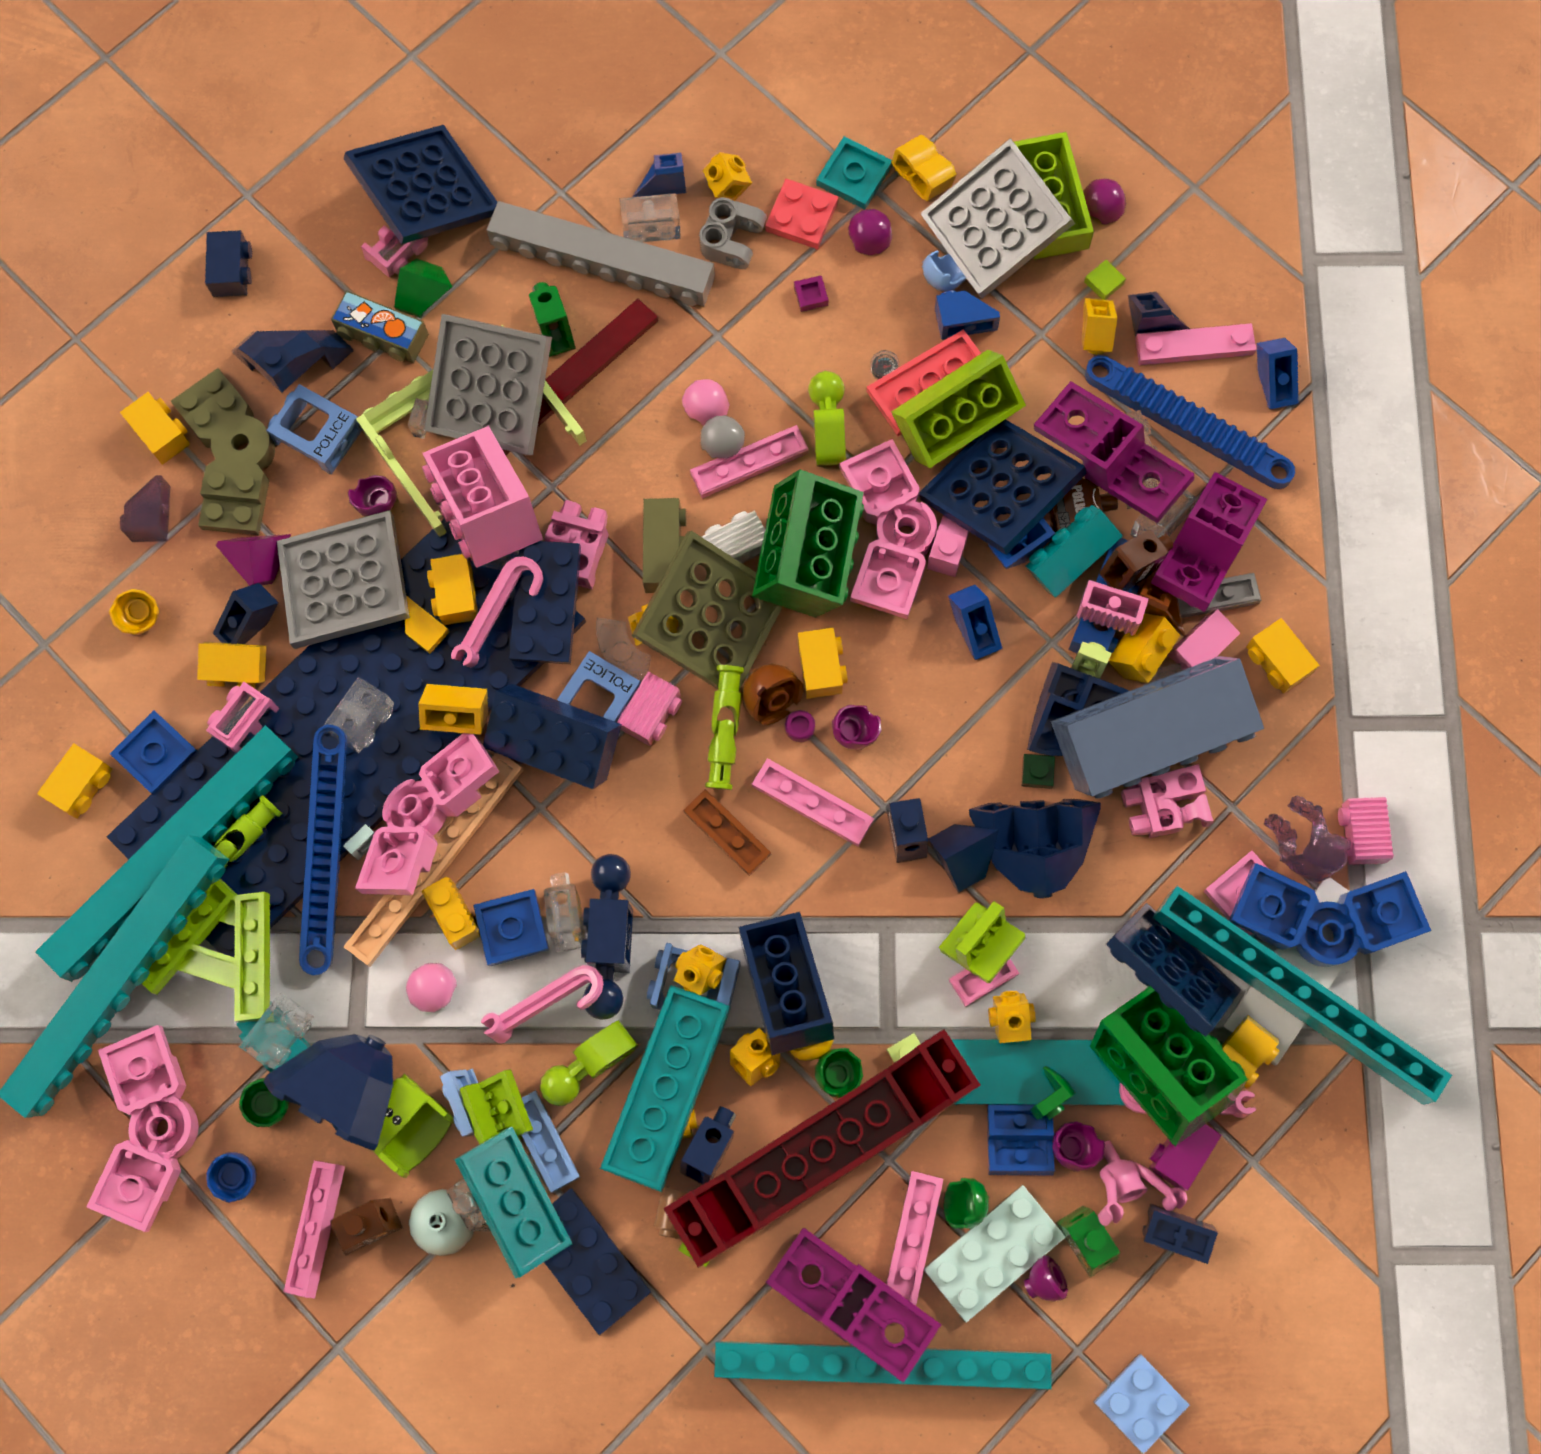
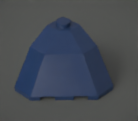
(289, 354)
(1039, 844)
(342, 1082)

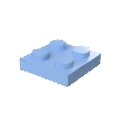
(1141, 1403)

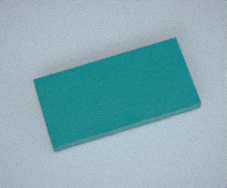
(513, 1202)

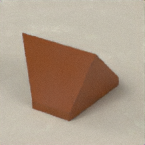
(1162, 604)

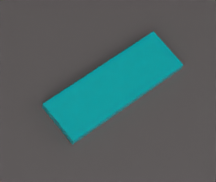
(1016, 1076)
(665, 1088)

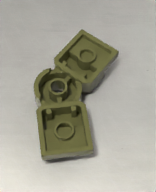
(234, 482)

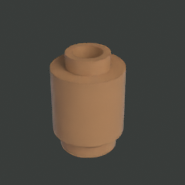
(662, 1220)

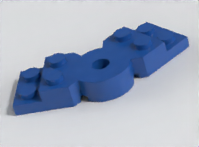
(1361, 920)

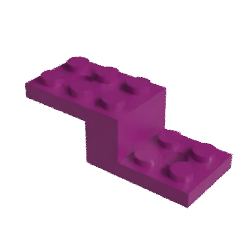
(1114, 451)
(1209, 541)
(853, 1304)

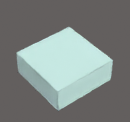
(360, 842)

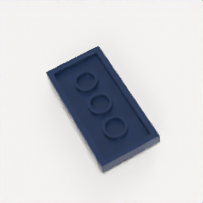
(545, 622)
(594, 1267)

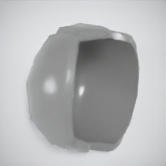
(722, 437)

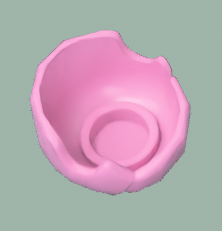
(705, 400)
(431, 987)

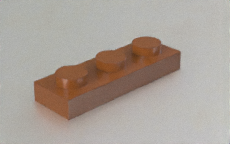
(727, 832)

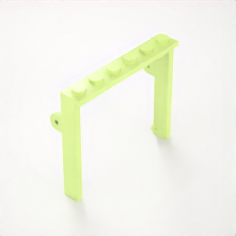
(401, 404)

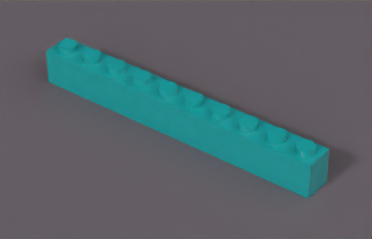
(204, 816)
(113, 977)
(1302, 996)
(848, 1364)

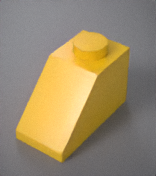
(1098, 326)

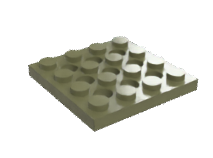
(666, 603)

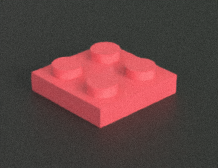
(801, 213)

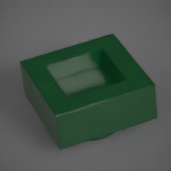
(1038, 771)

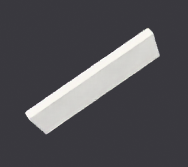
(1268, 1013)

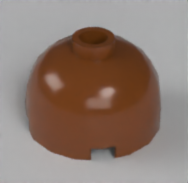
(770, 692)

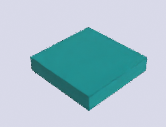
(854, 173)

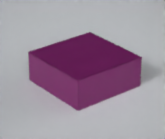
(811, 293)

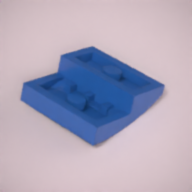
(1019, 1141)

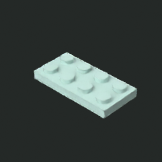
(994, 1253)

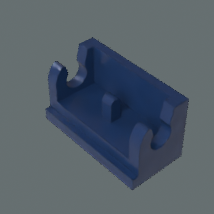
(1179, 1233)

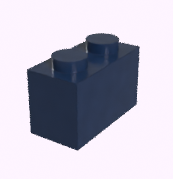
(227, 263)

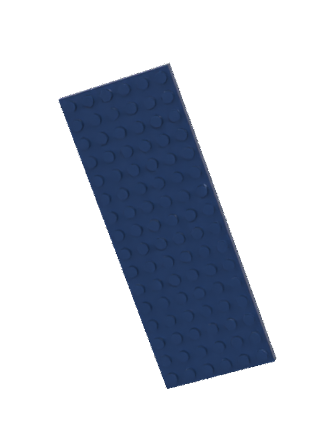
(306, 698)

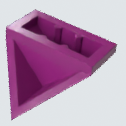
(253, 557)

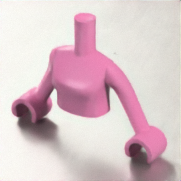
(1125, 1185)

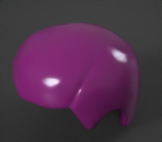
(1105, 200)
(870, 231)
(373, 495)
(856, 727)
(1077, 1146)

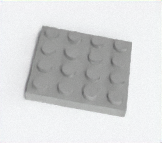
(997, 218)
(488, 379)
(342, 579)

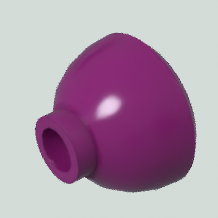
(1046, 1280)

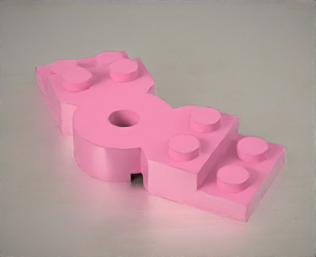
(896, 559)
(418, 812)
(146, 1167)

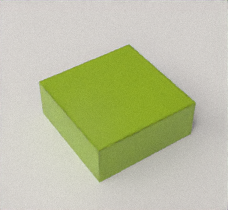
(1105, 280)

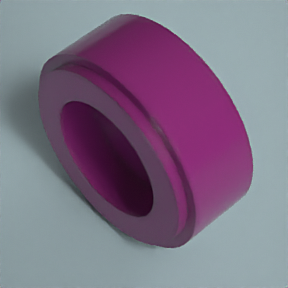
(800, 726)

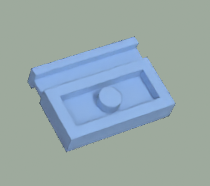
(452, 1082)

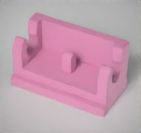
(1204, 640)

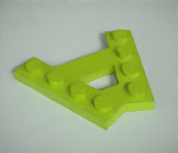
(246, 972)

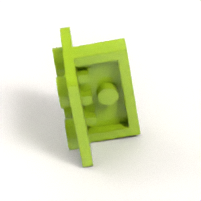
(983, 941)
(496, 1106)

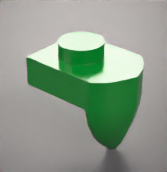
(1052, 1104)

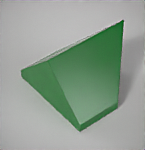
(420, 287)

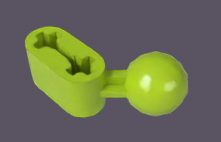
(826, 391)
(594, 1056)

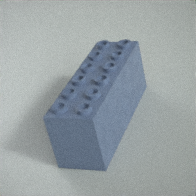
(1158, 726)

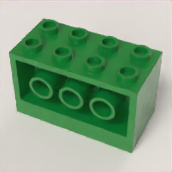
(808, 544)
(1167, 1065)

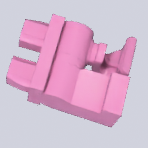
(589, 533)
(1158, 802)

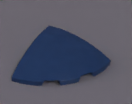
(1061, 695)

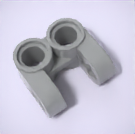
(739, 216)

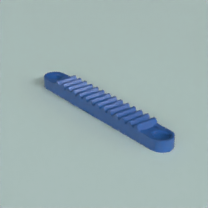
(1190, 421)
(323, 849)

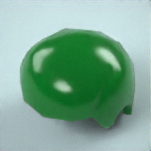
(838, 1072)
(260, 1106)
(965, 1203)

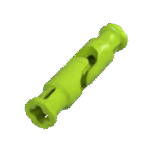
(722, 748)
(250, 826)

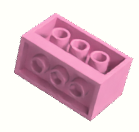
(481, 497)

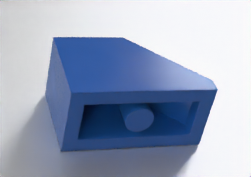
(964, 311)
(1278, 372)
(975, 621)

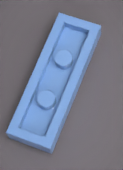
(547, 1146)

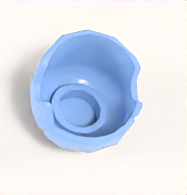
(942, 272)

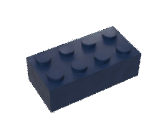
(551, 736)
(786, 983)

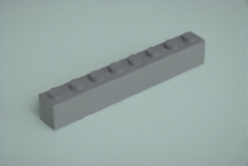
(601, 254)

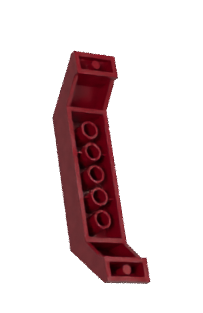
(821, 1149)

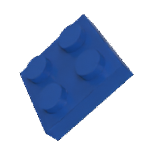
(153, 752)
(511, 927)

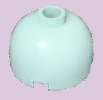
(452, 1232)

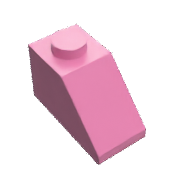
(947, 547)

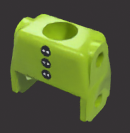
(411, 1126)

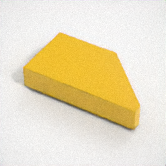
(423, 627)

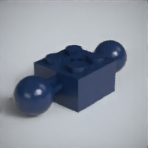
(609, 933)

